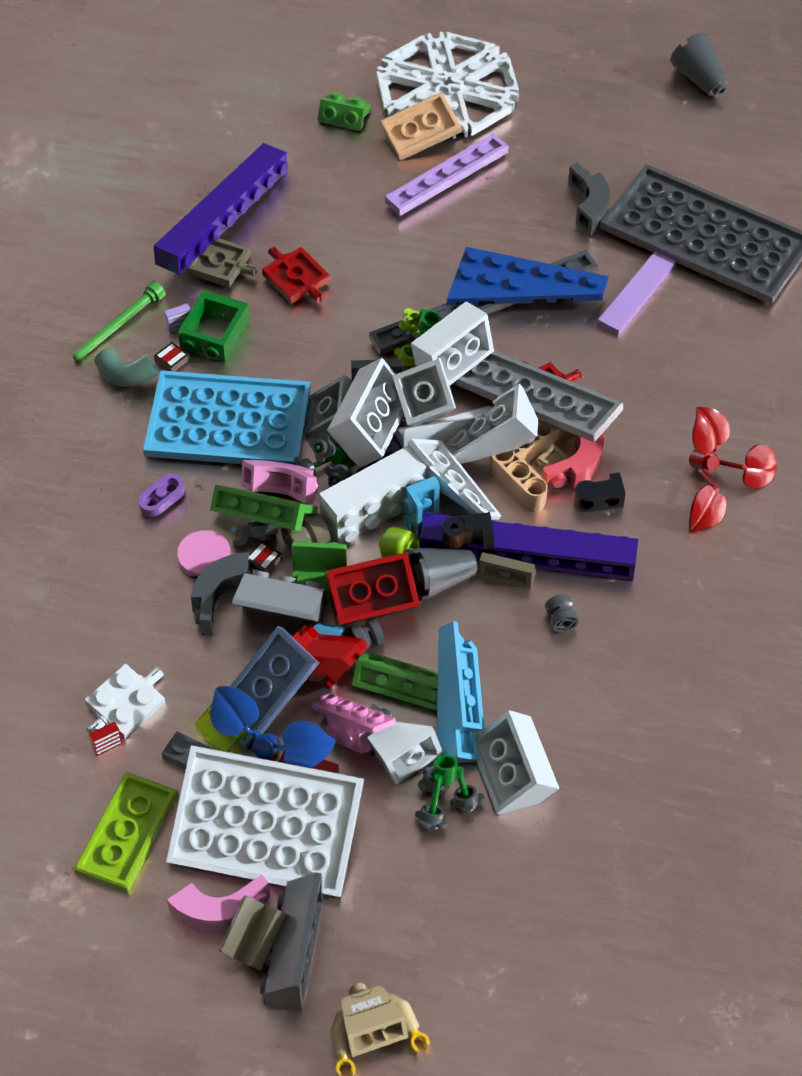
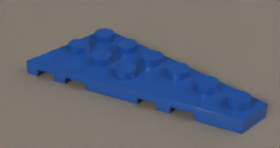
(513, 279)

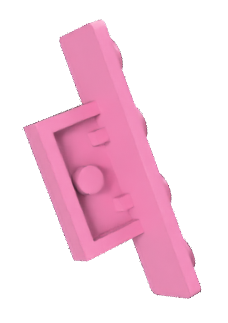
(351, 721)

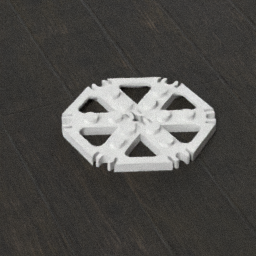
(461, 78)

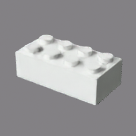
(368, 414)
(370, 495)

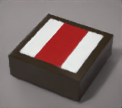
(171, 357)
(264, 557)

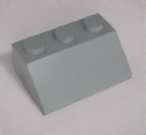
(281, 596)

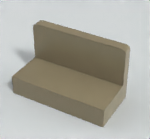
(506, 569)
(252, 932)

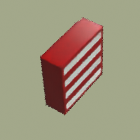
(105, 738)

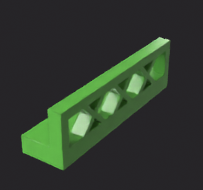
(260, 507)
(397, 679)

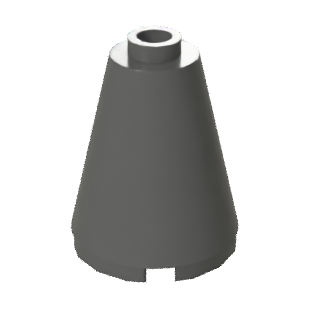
(700, 64)
(440, 569)

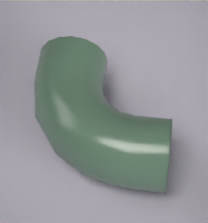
(125, 373)

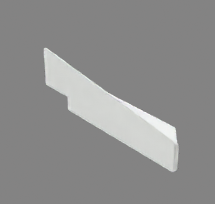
(440, 429)

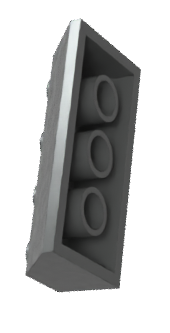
(294, 944)

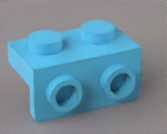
(421, 499)

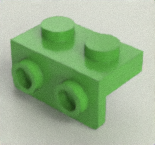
(342, 111)

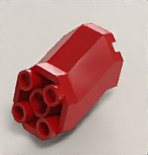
(332, 652)

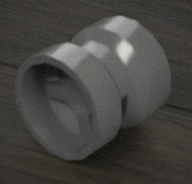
(561, 611)
(370, 632)

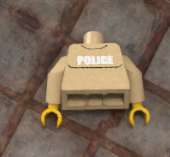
(371, 1021)

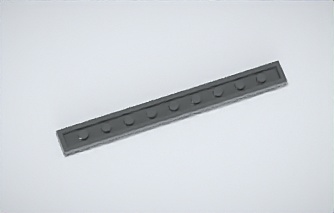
(392, 337)

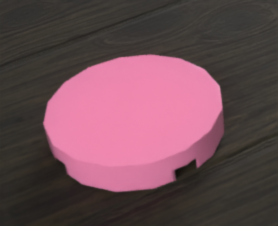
(201, 550)

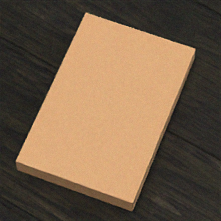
(421, 126)

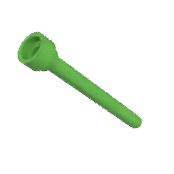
(153, 293)

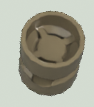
(312, 530)

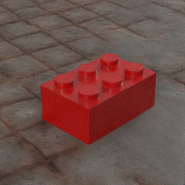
(371, 589)

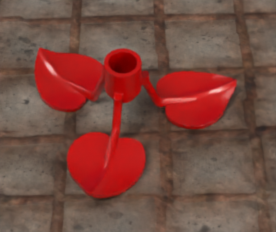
(708, 432)

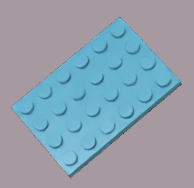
(227, 418)

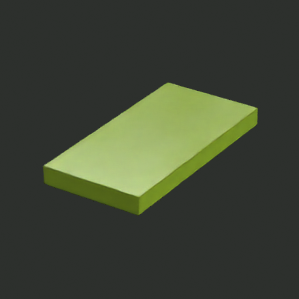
(126, 832)

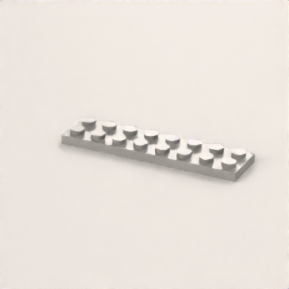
(551, 397)

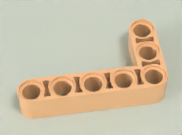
(518, 476)

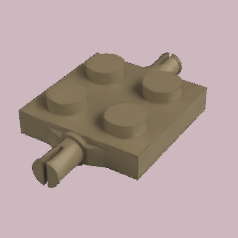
(222, 263)

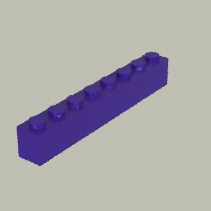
(220, 209)
(548, 547)

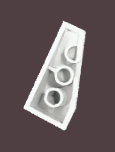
(500, 430)
(451, 476)

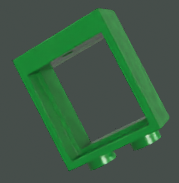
(219, 307)

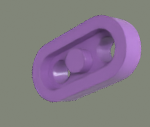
(159, 495)

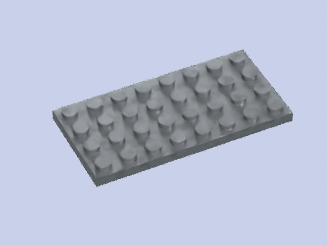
(706, 233)

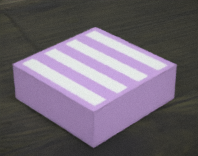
(176, 316)

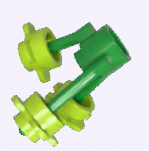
(417, 324)

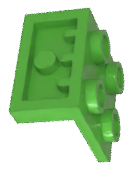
(314, 559)

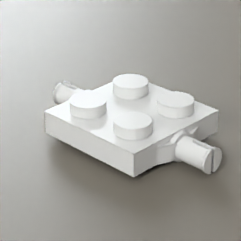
(125, 700)

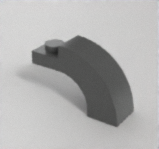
(596, 196)
(213, 584)

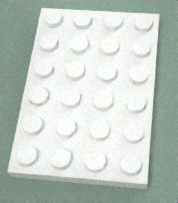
(264, 819)

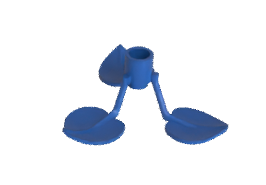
(303, 740)

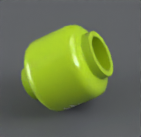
(396, 541)

